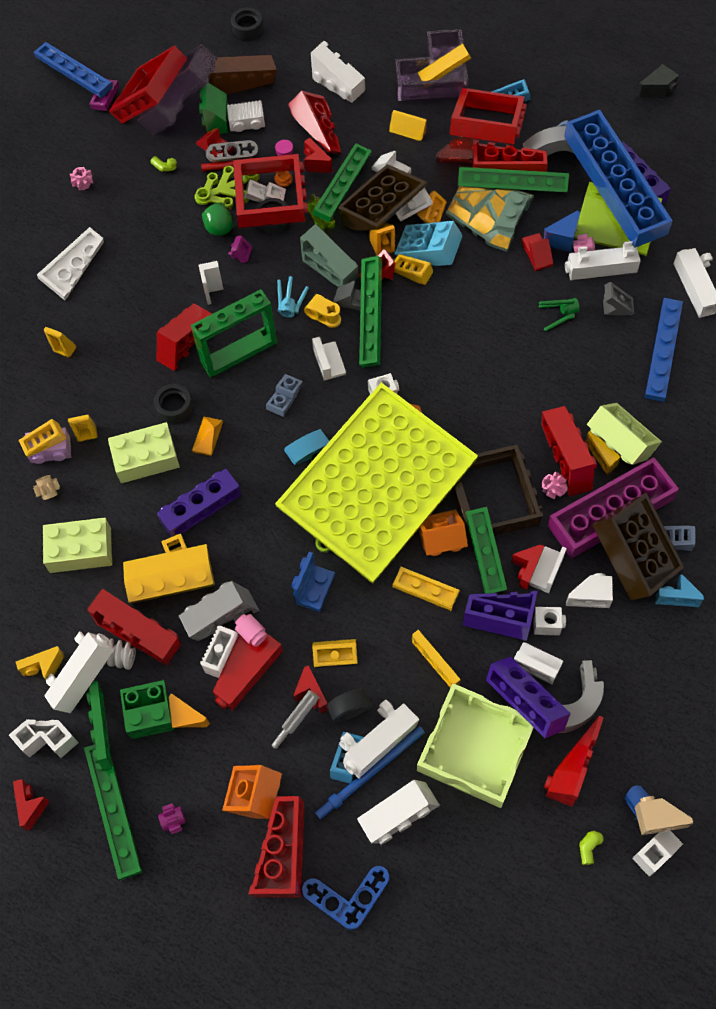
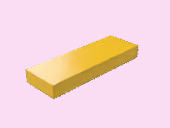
(445, 64)
(426, 588)
(435, 659)

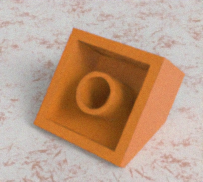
(443, 533)
(252, 791)

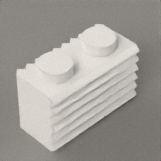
(245, 116)
(219, 651)

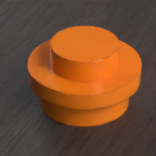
(283, 179)

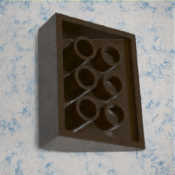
(379, 198)
(638, 547)

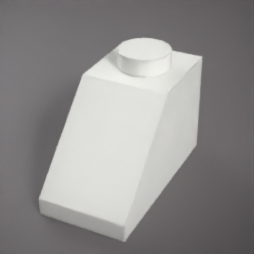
(592, 592)

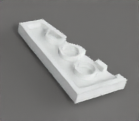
(68, 267)

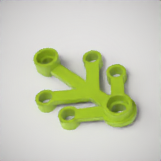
(206, 195)

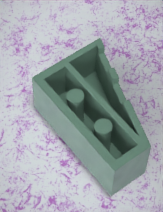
(327, 257)

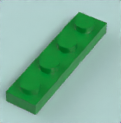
(486, 550)
(100, 733)

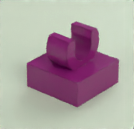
(240, 249)

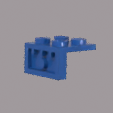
(312, 584)

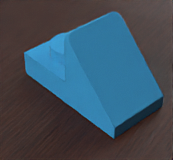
(684, 595)

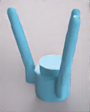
(288, 306)

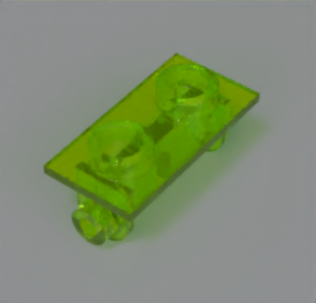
(318, 221)

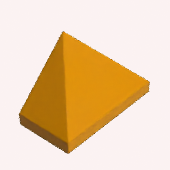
(433, 212)
(207, 436)
(185, 716)

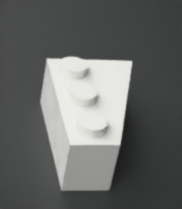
(335, 74)
(398, 811)

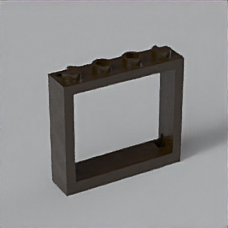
(524, 477)

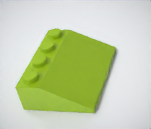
(601, 224)

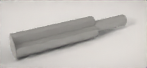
(296, 717)

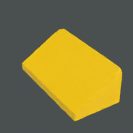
(408, 125)
(334, 653)

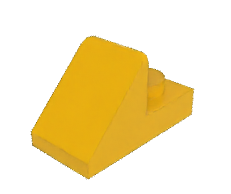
(47, 661)

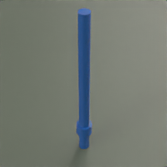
(336, 800)

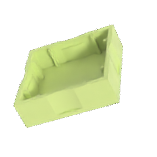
(475, 745)

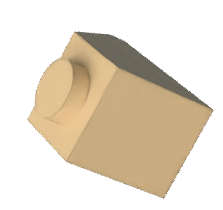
(660, 816)

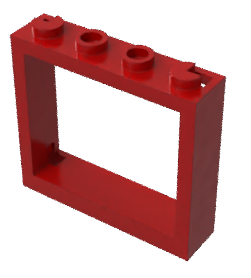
(148, 88)
(486, 129)
(271, 215)

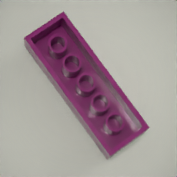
(574, 523)

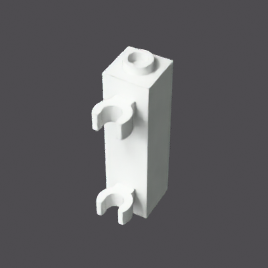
(602, 262)
(696, 280)
(78, 672)
(380, 740)

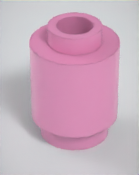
(250, 630)

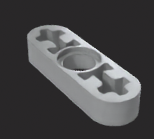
(218, 148)

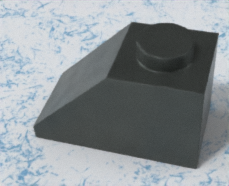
(658, 83)

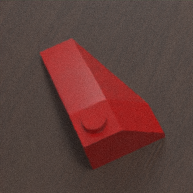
(314, 115)
(570, 774)

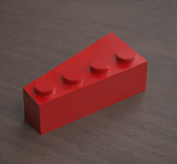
(508, 157)
(569, 450)
(134, 627)
(282, 852)

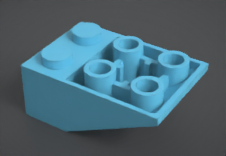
(430, 242)

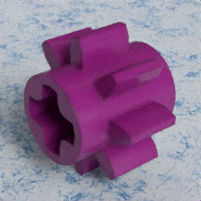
(172, 818)

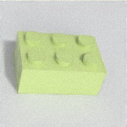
(623, 433)
(143, 452)
(77, 545)

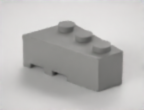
(217, 609)

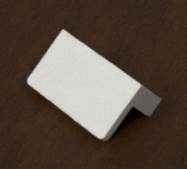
(210, 278)
(328, 359)
(547, 569)
(538, 663)

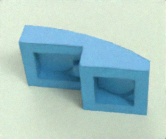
(306, 446)

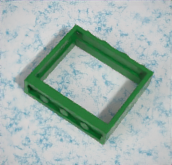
(227, 318)

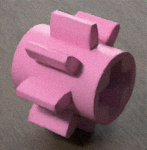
(81, 178)
(583, 241)
(554, 485)

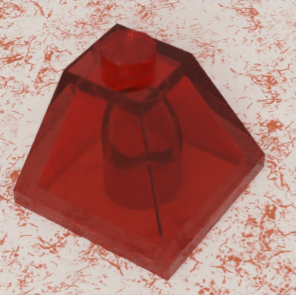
(457, 150)

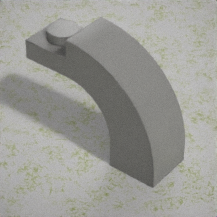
(549, 140)
(586, 706)

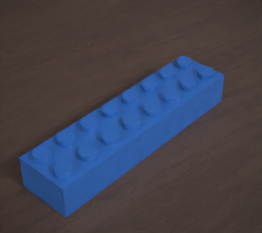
(617, 178)

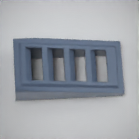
(682, 531)

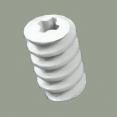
(121, 655)

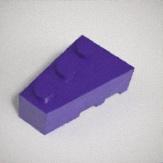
(501, 614)

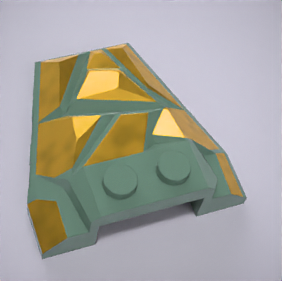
(490, 212)

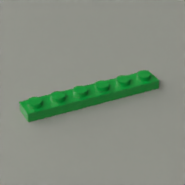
(513, 179)
(342, 182)
(370, 311)
(114, 818)

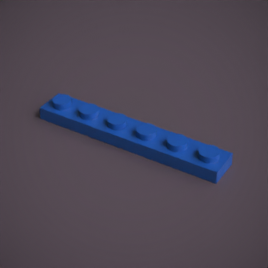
(73, 70)
(663, 350)

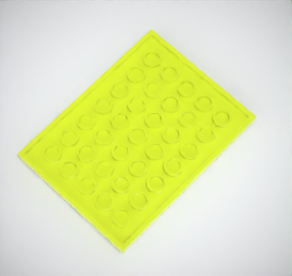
(376, 482)

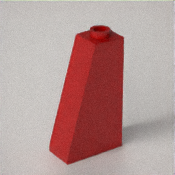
(244, 669)

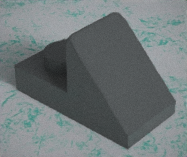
(348, 296)
(617, 301)

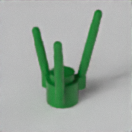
(567, 307)

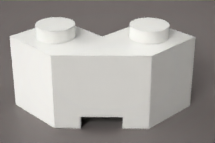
(35, 734)

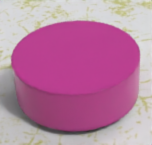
(284, 147)

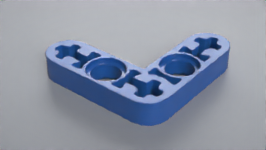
(344, 906)

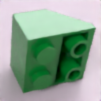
(214, 108)
(146, 709)

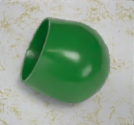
(218, 219)

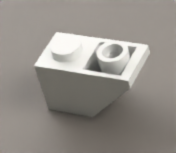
(657, 851)

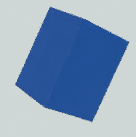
(563, 232)

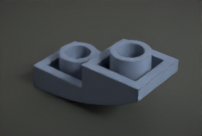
(285, 395)

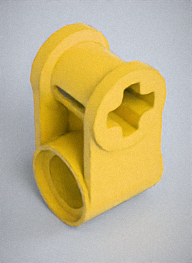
(323, 311)

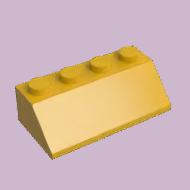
(168, 574)

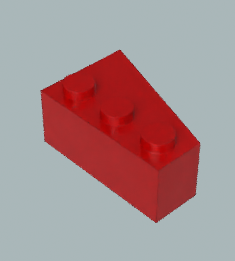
(177, 336)

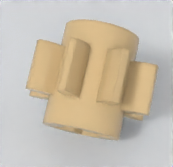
(46, 487)

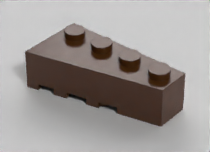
(242, 73)

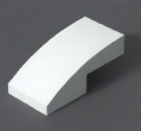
(260, 192)

